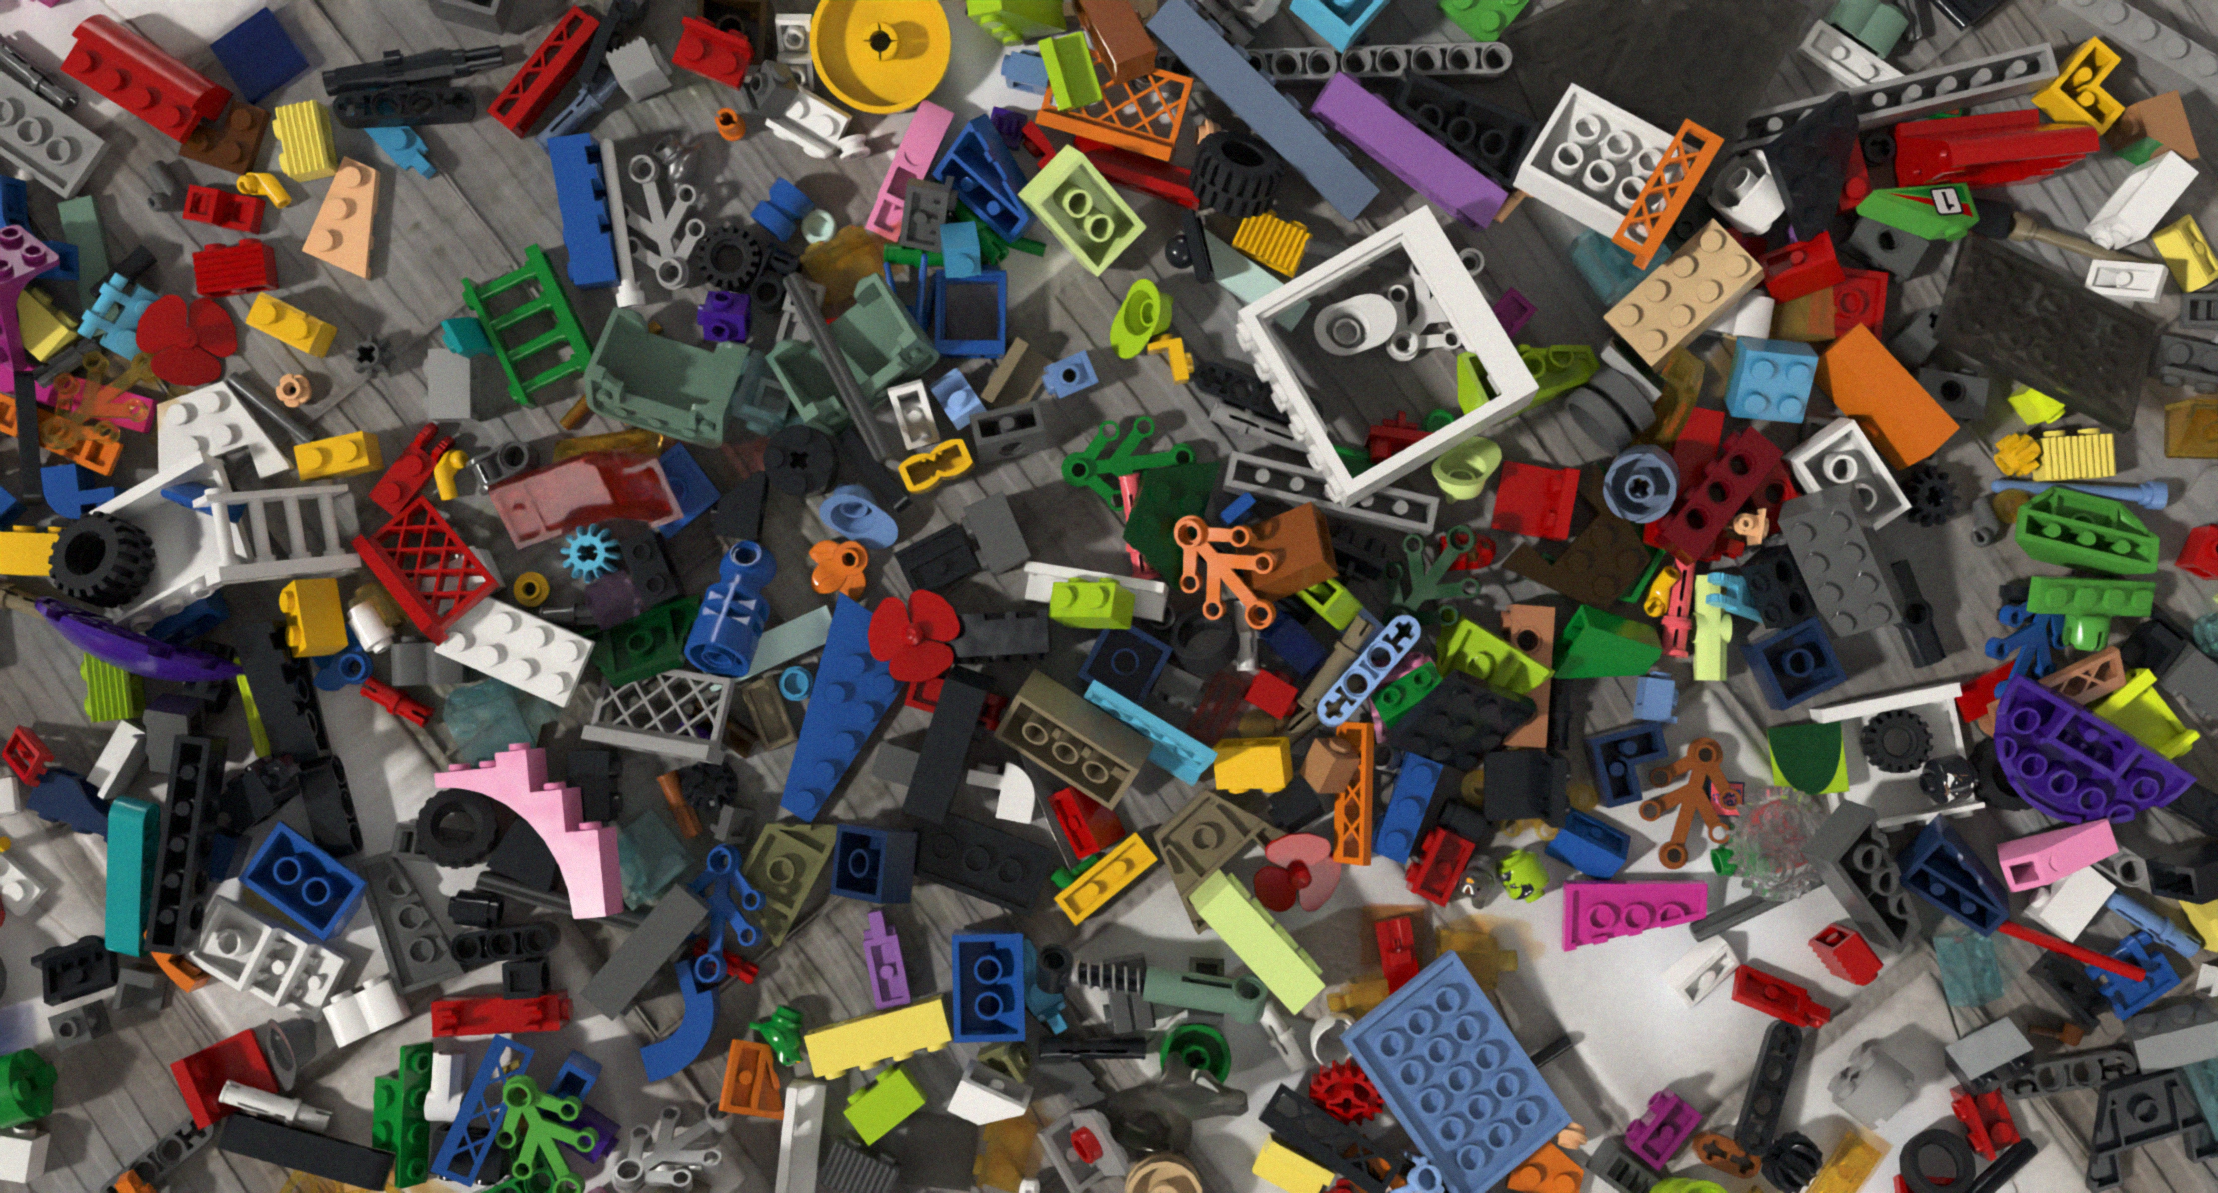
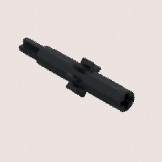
(400, 71)

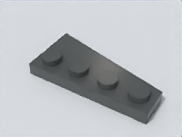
(406, 927)

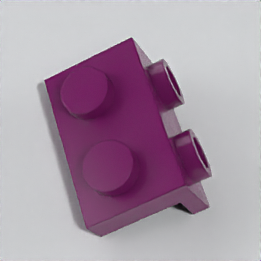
(1661, 1128)

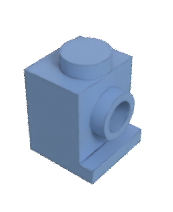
(1025, 72)
(1083, 371)
(1656, 698)

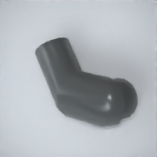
(168, 188)
(1986, 524)

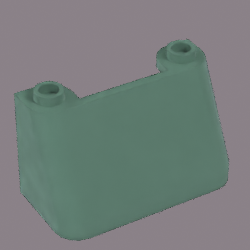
(879, 345)
(663, 381)

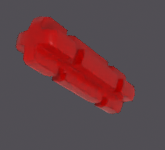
(746, 971)

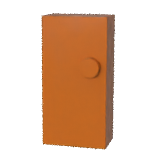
(1882, 398)

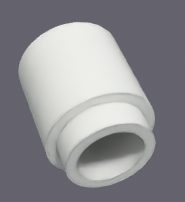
(370, 628)

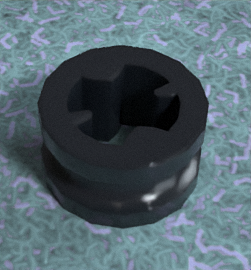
(1888, 149)

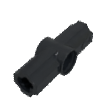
(1920, 635)

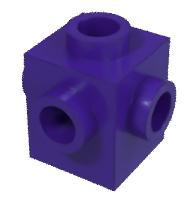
(725, 316)

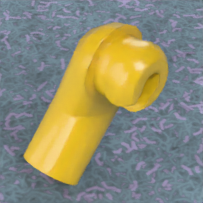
(264, 184)
(1659, 592)

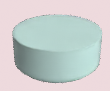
(819, 226)

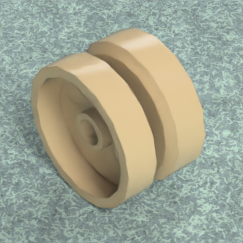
(1164, 1174)

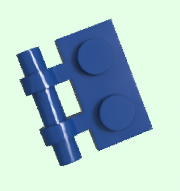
(2130, 995)

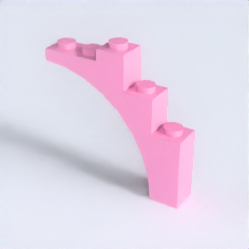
(581, 848)

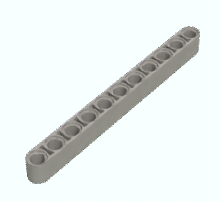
(1368, 56)

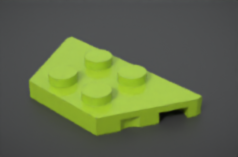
(1486, 656)

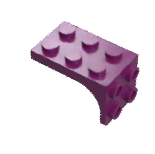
(20, 261)

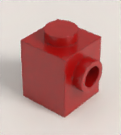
(2200, 553)
(1272, 693)

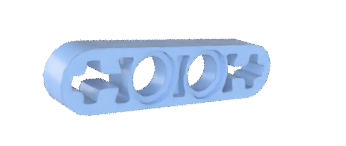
(1365, 668)

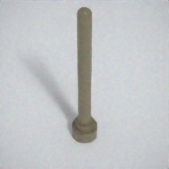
(2025, 228)

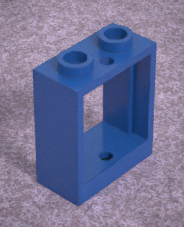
(972, 348)

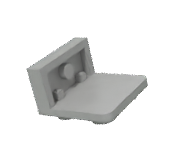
(1073, 1170)

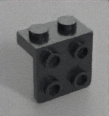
(1526, 785)

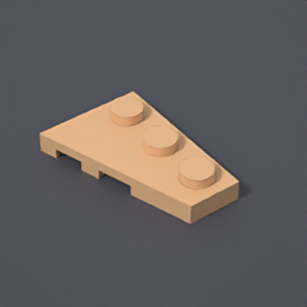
(346, 219)

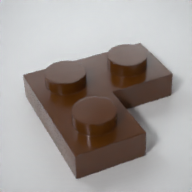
(234, 147)

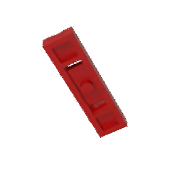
(1396, 950)

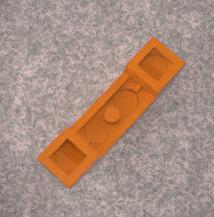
(90, 454)

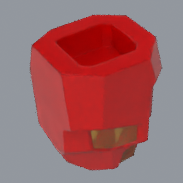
(1474, 559)

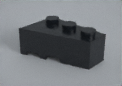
(1001, 635)

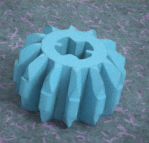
(594, 539)

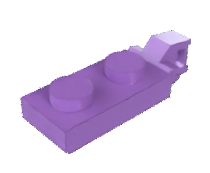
(885, 962)

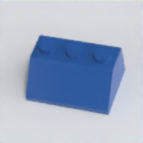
(305, 882)
(988, 985)

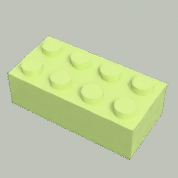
(1263, 947)

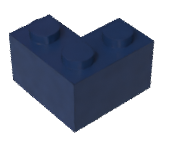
(1614, 757)

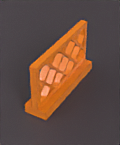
(1117, 134)

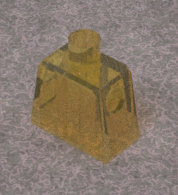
(1478, 954)

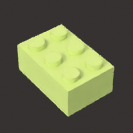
(1082, 210)

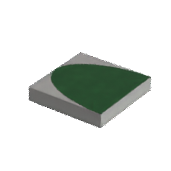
(1632, 368)

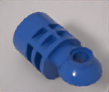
(733, 613)

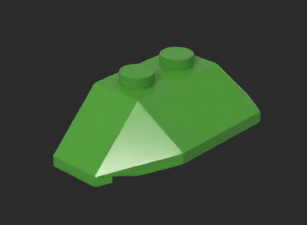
(2085, 534)

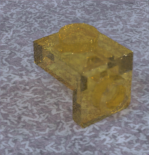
(383, 602)

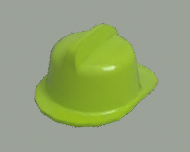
(1142, 316)

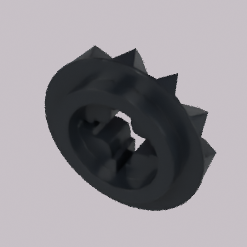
(702, 799)

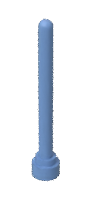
(2149, 495)

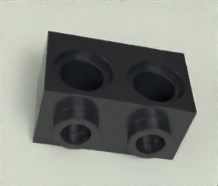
(1777, 587)

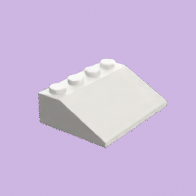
(1597, 162)

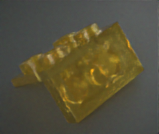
(842, 262)

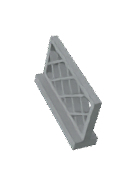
(663, 742)

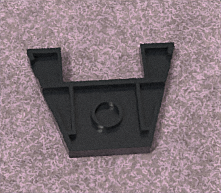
(2139, 1113)

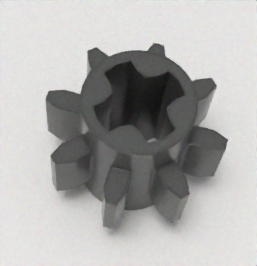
(380, 352)

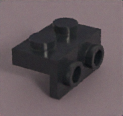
(76, 969)

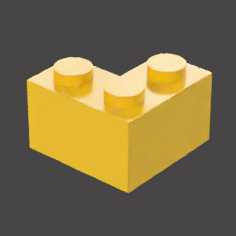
(2076, 91)

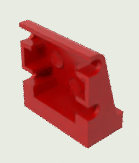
(1987, 150)

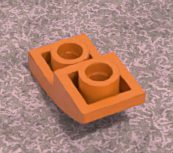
(181, 971)

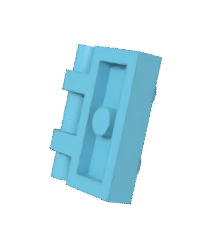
(122, 331)

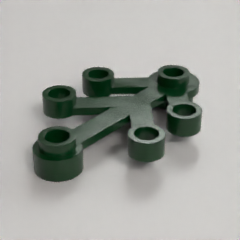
(1425, 585)

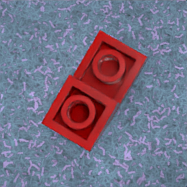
(1037, 144)

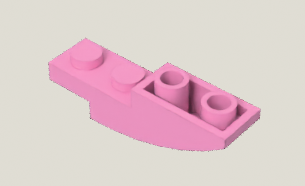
(912, 160)

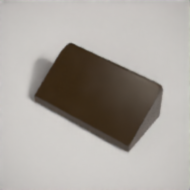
(735, 734)

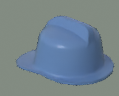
(856, 515)

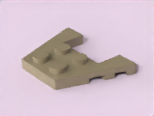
(1205, 838)

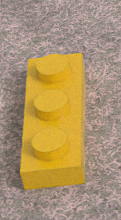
(1105, 878)

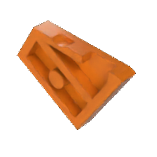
(750, 1082)
(1546, 1172)

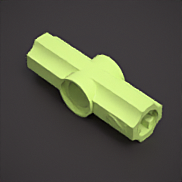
(1709, 633)

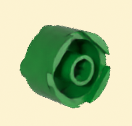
(1207, 1038)
(25, 1087)

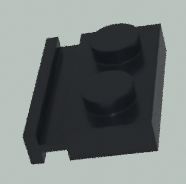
(936, 559)

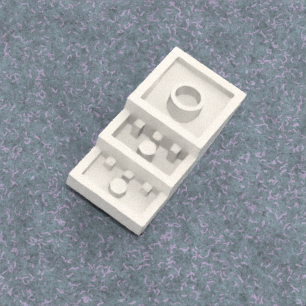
(268, 958)

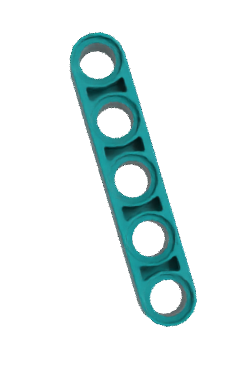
(130, 873)

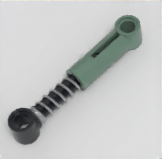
(1239, 997)

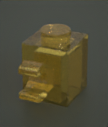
(1363, 994)

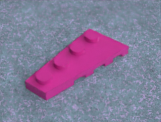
(1627, 907)

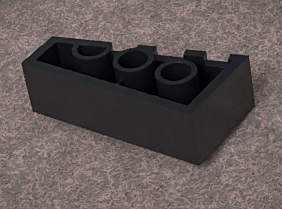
(282, 692)

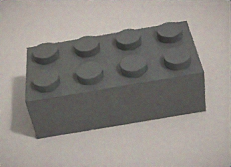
(1842, 560)

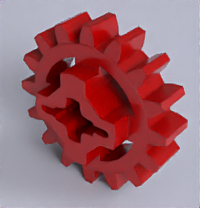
(1345, 1093)

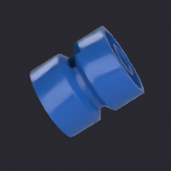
(782, 209)

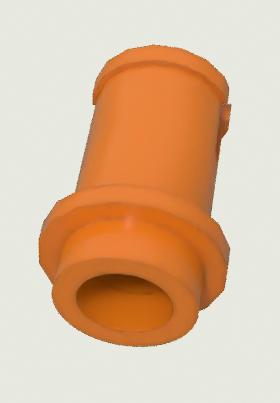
(733, 131)

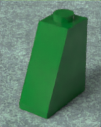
(1604, 646)

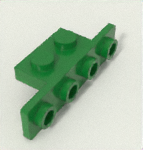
(400, 1116)

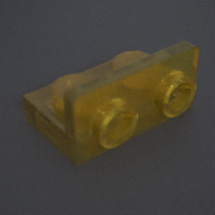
(1005, 1154)

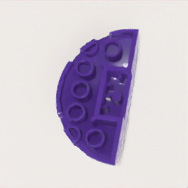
(132, 650)
(2076, 760)

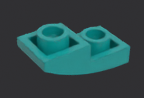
(467, 337)

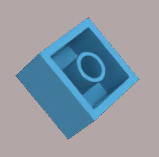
(1770, 379)

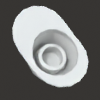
(1355, 324)

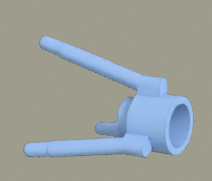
(1421, 1178)

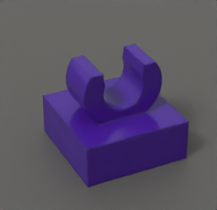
(1009, 126)

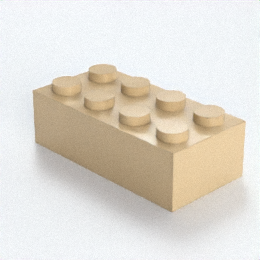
(1684, 295)

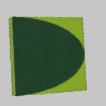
(1809, 757)

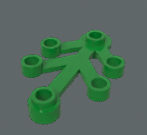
(1120, 462)

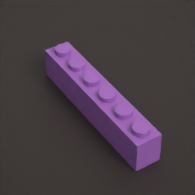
(1408, 152)

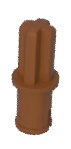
(683, 812)

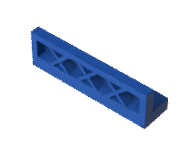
(469, 1106)

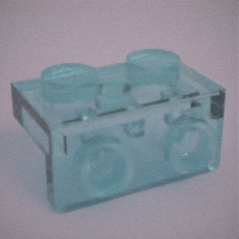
(1969, 969)

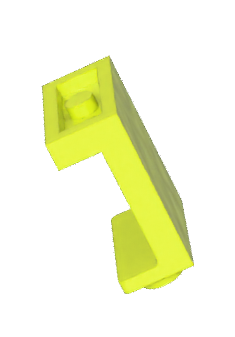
(2145, 714)

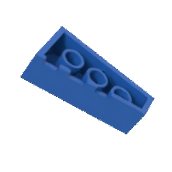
(584, 211)

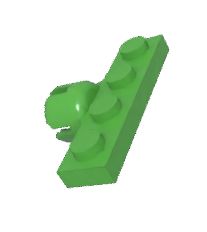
(2089, 605)

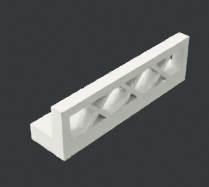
(1149, 598)
(801, 1136)

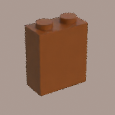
(1301, 550)

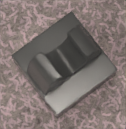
(734, 824)

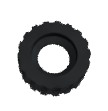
(1988, 789)
(457, 801)

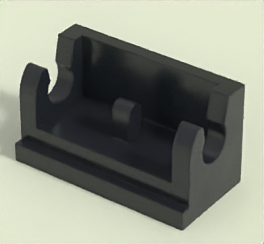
(2068, 988)

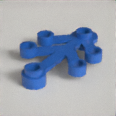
(2031, 638)
(723, 908)

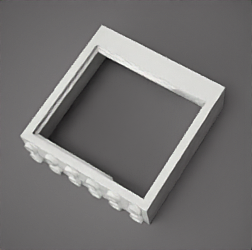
(1463, 308)

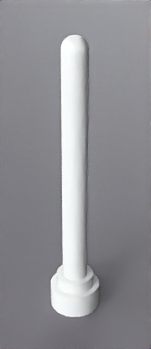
(629, 292)

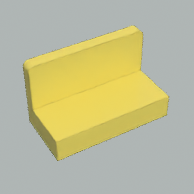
(1291, 1167)

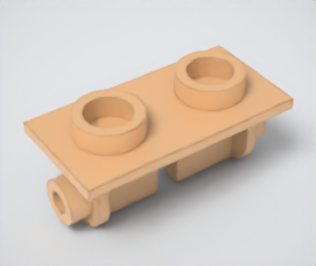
(1748, 527)

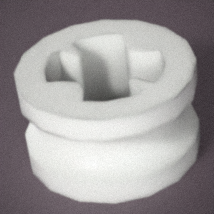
(853, 148)

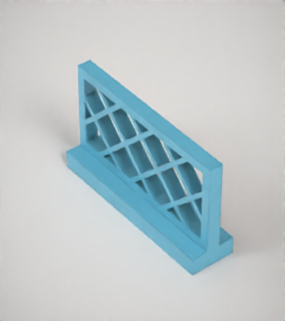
(1172, 749)

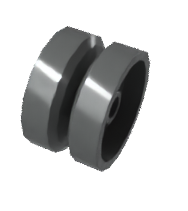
(1610, 410)

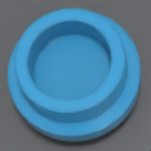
(796, 683)

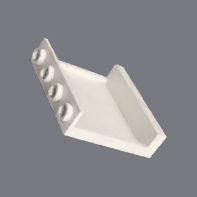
(181, 539)
(1898, 795)

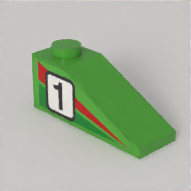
(1925, 211)

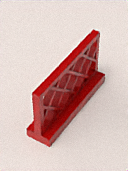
(408, 592)

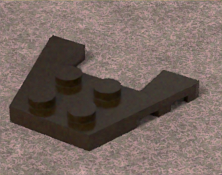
(1596, 562)

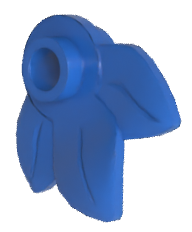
(337, 669)

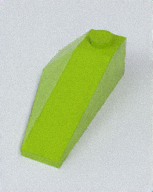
(1555, 370)

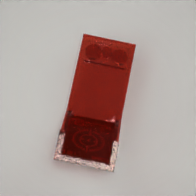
(582, 493)

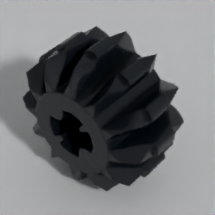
(1942, 497)
(1791, 1162)

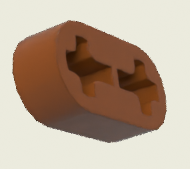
(1723, 1161)

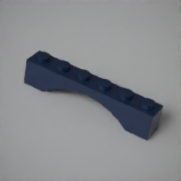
(73, 799)

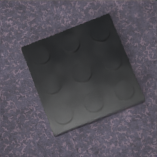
(1460, 720)

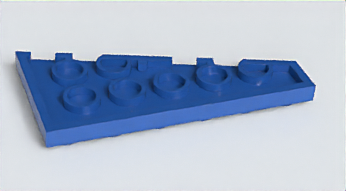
(842, 712)

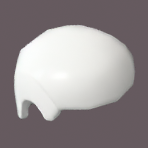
(1326, 1041)

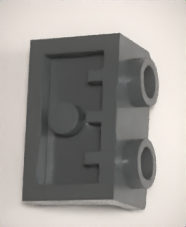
(924, 210)
(2184, 363)

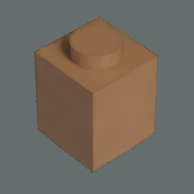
(1329, 765)

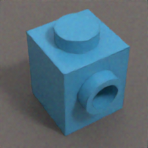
(960, 249)

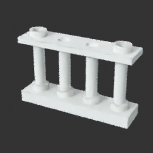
(265, 565)

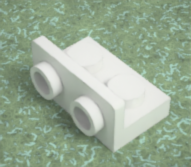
(811, 124)

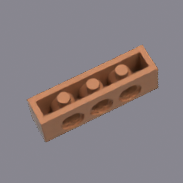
(1540, 624)

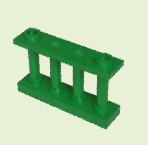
(552, 298)

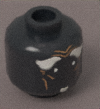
(1948, 779)

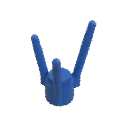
(921, 313)

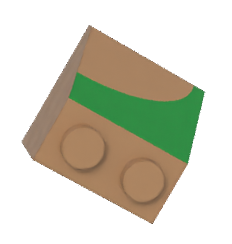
(2152, 129)

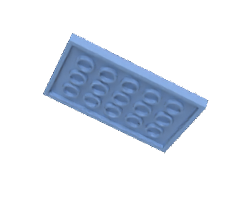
(1456, 1077)

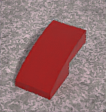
(224, 209)

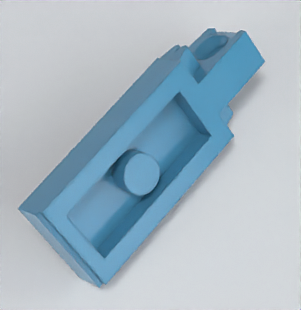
(401, 144)
(1040, 1003)

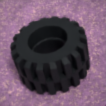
(1236, 174)
(81, 550)

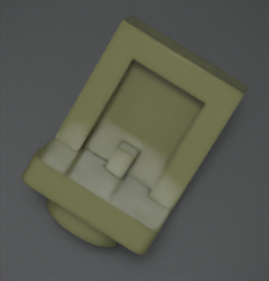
(1007, 1058)

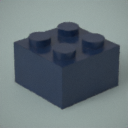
(1126, 662)
(1793, 663)
(873, 863)

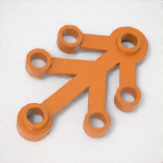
(1221, 567)

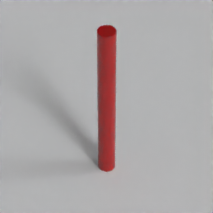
(2072, 950)

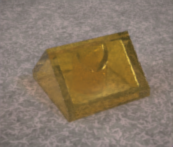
(2191, 429)

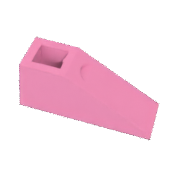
(2055, 854)

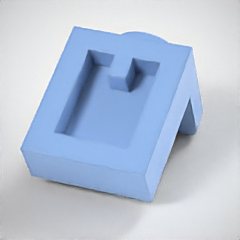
(956, 398)

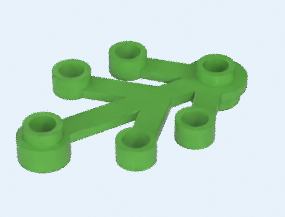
(543, 1131)

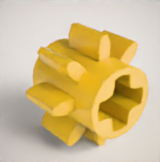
(2017, 454)

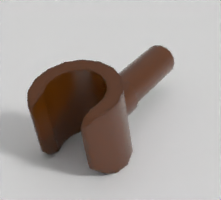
(2069, 1033)

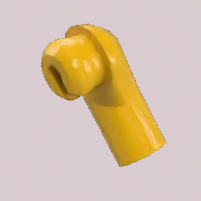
(445, 471)

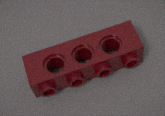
(1757, 458)

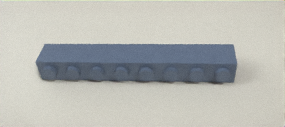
(1263, 108)

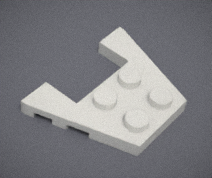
(217, 424)

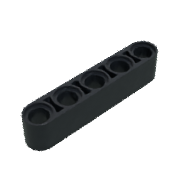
(307, 1151)

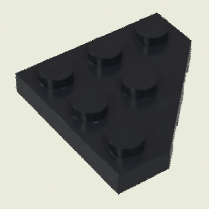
(1812, 164)

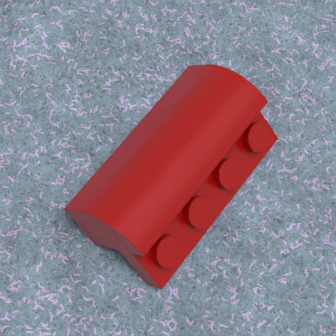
(143, 78)

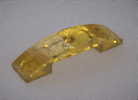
(1674, 406)

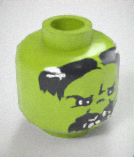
(1523, 875)

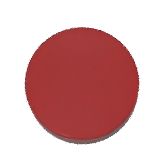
(1086, 1145)

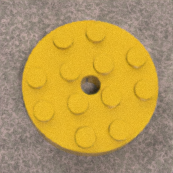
(886, 80)

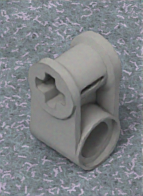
(2111, 868)

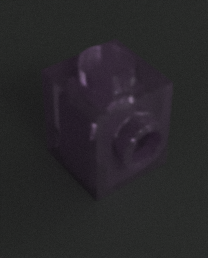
(612, 599)

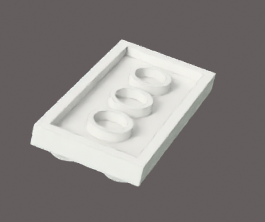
(519, 649)

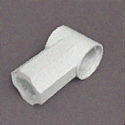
(447, 1085)

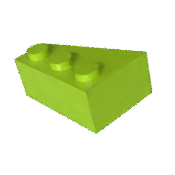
(1017, 20)

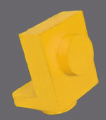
(1180, 362)

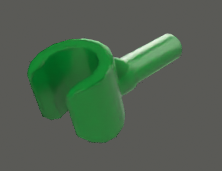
(1063, 877)

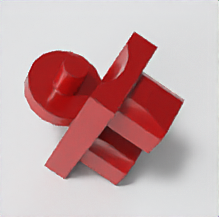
(1392, 436)

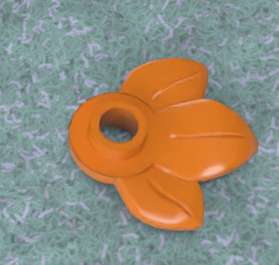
(835, 572)

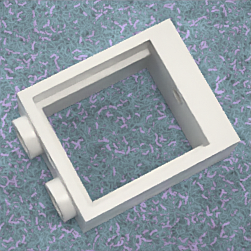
(2141, 201)

